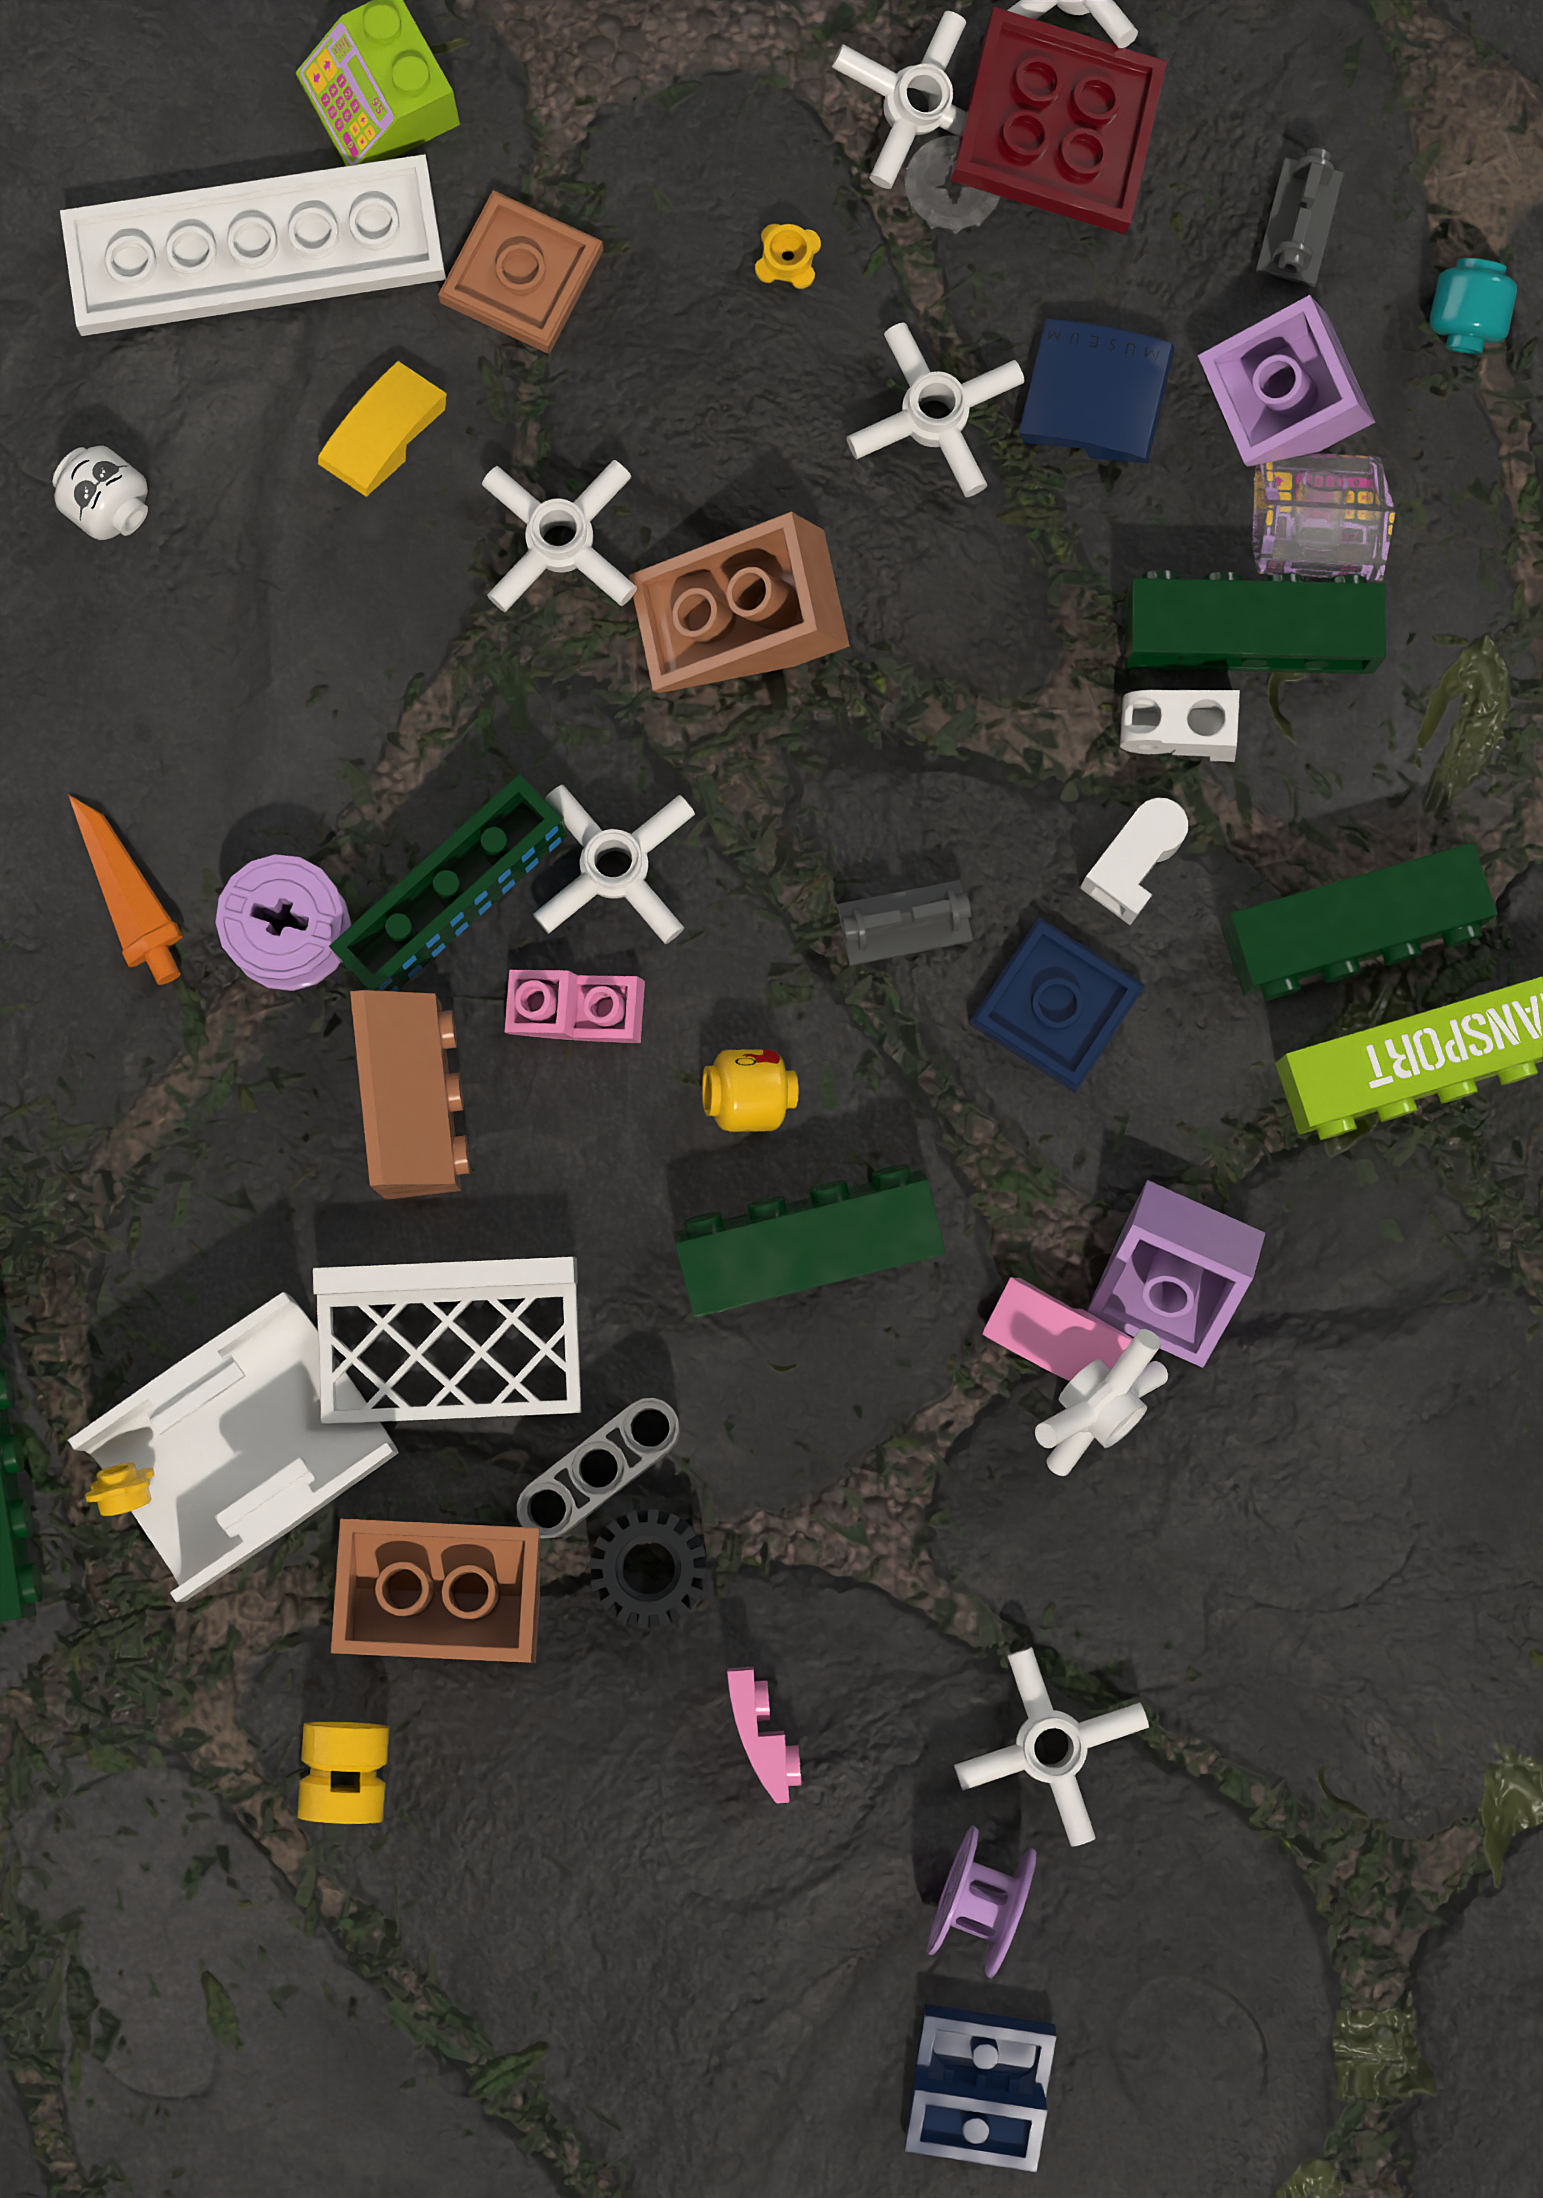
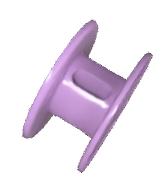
(272, 889)
(982, 1901)

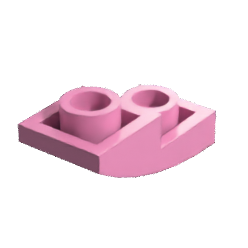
(574, 1006)
(1051, 1331)
(772, 1760)

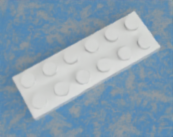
(252, 245)

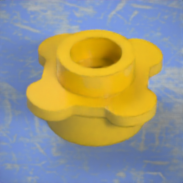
(793, 239)
(121, 1489)

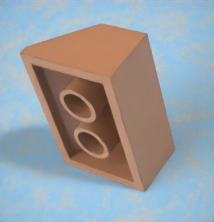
(408, 1093)
(437, 1591)

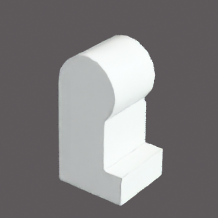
(1181, 723)
(1147, 838)

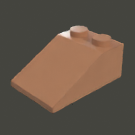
(740, 606)

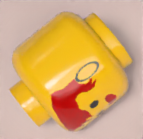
(749, 1090)

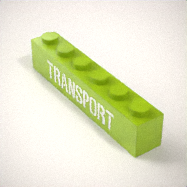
(1414, 1059)

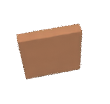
(521, 272)

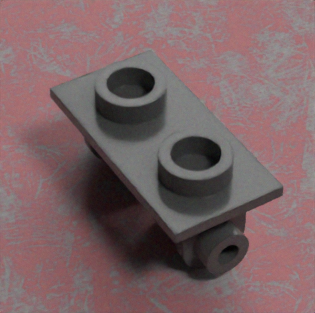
(1300, 218)
(905, 922)

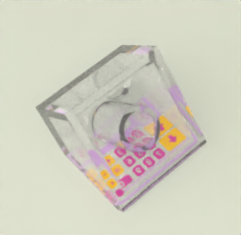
(1322, 516)

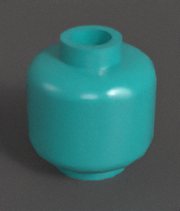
(1473, 305)

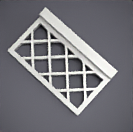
(446, 1283)

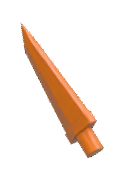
(135, 910)

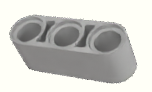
(567, 1477)

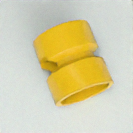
(346, 1748)

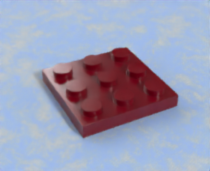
(1058, 121)

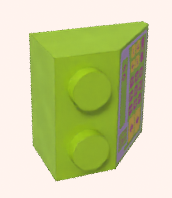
(377, 84)

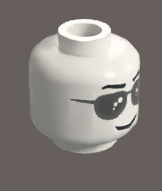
(100, 492)

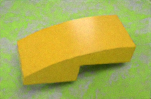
(379, 427)

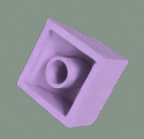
(1286, 385)
(1177, 1273)

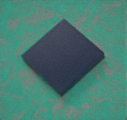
(1056, 1005)

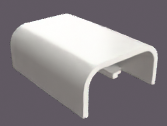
(237, 1444)

